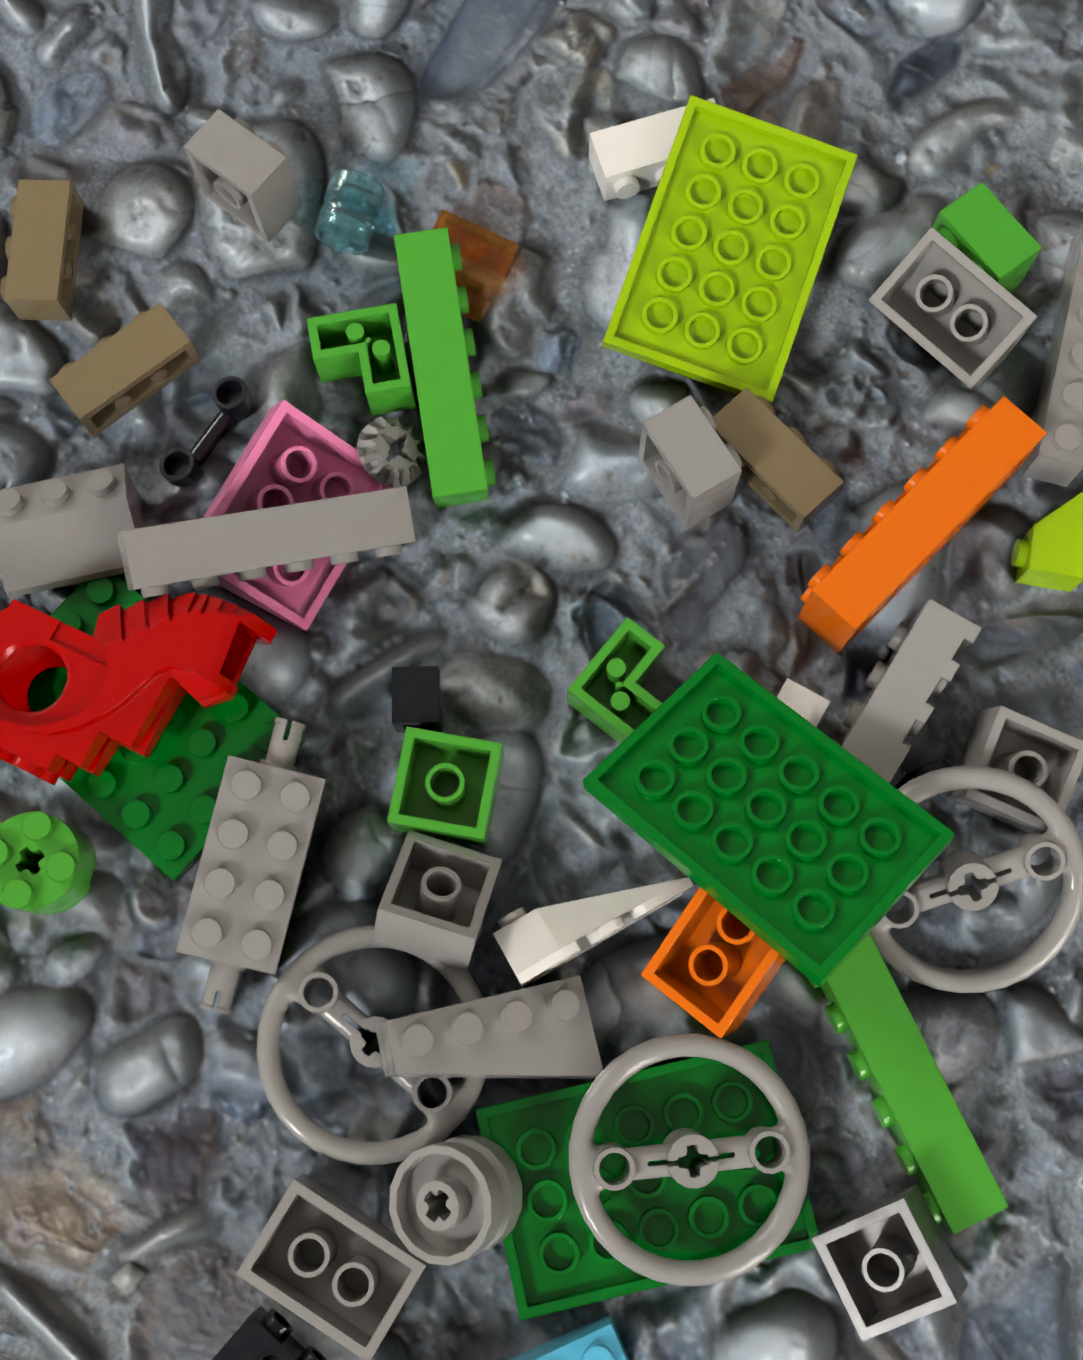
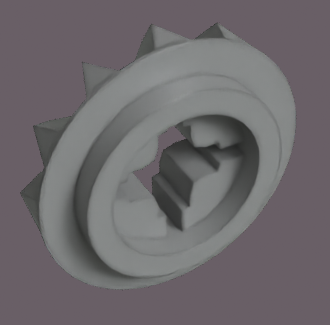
(374, 448)

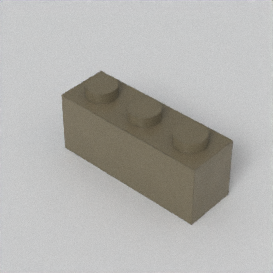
(43, 250)
(125, 369)
(777, 460)

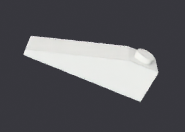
(560, 932)

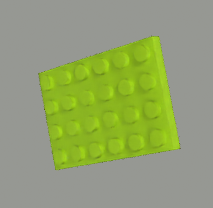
(729, 250)

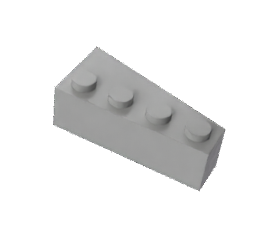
(905, 686)
(508, 1035)

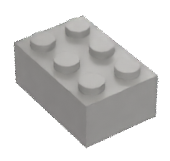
(332, 1266)

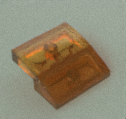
(485, 261)

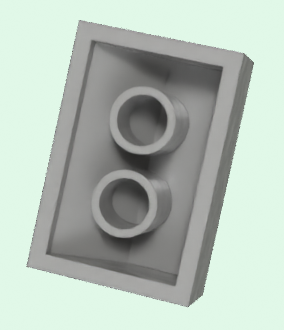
(953, 309)
(66, 529)

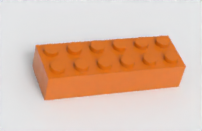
(918, 523)

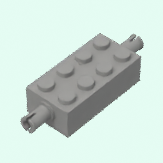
(251, 865)

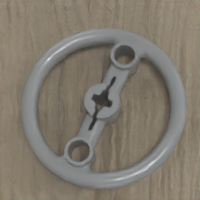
(989, 874)
(292, 988)
(791, 1157)

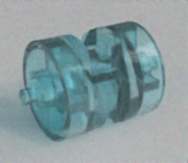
(349, 212)

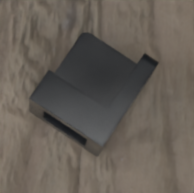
(416, 698)

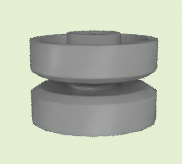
(455, 1199)

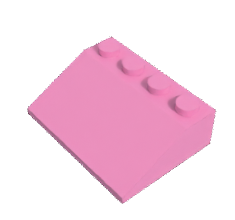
(287, 464)

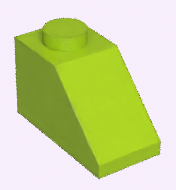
(1052, 549)

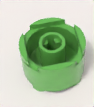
(64, 869)

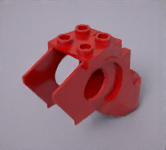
(119, 681)

